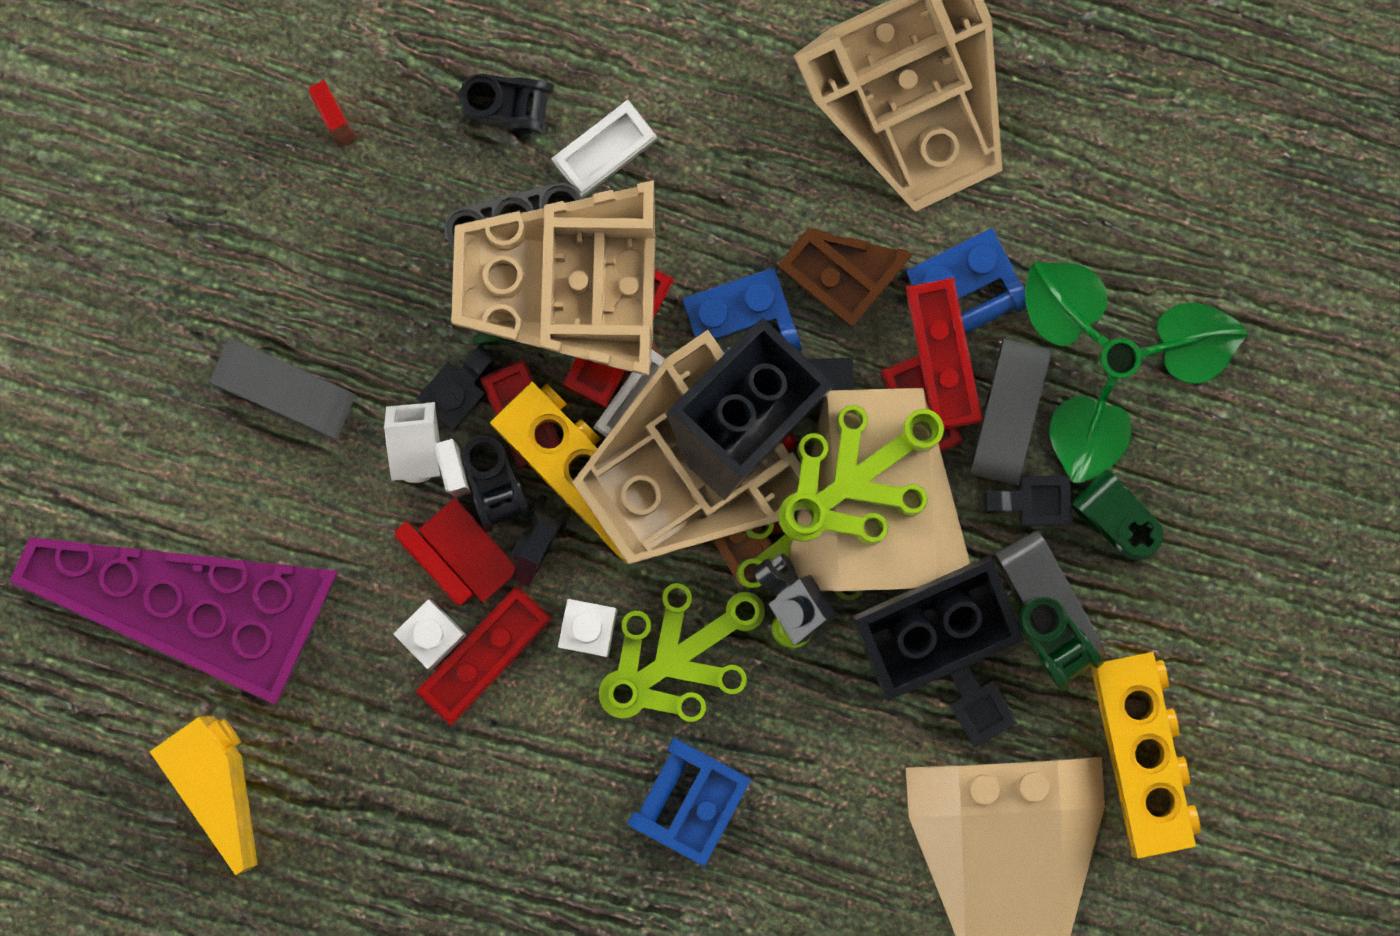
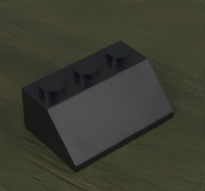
(745, 407)
(938, 628)

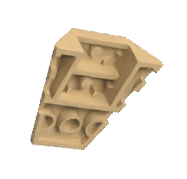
(564, 277)
(915, 546)

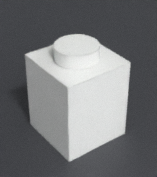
(411, 440)
(587, 628)
(430, 634)

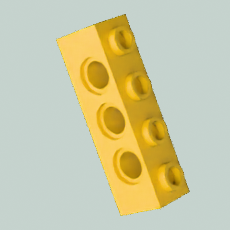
(518, 426)
(1177, 826)

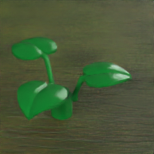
(1069, 298)

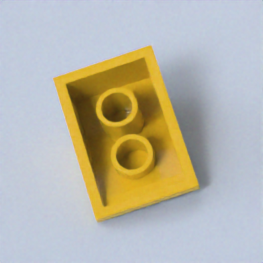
(211, 781)

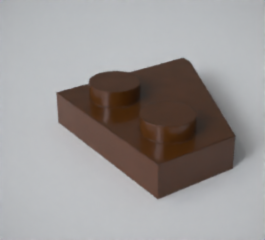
(842, 271)

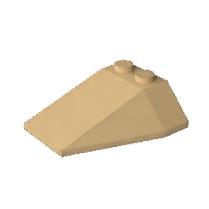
(913, 93)
(648, 492)
(1008, 841)

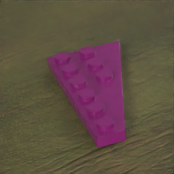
(210, 612)

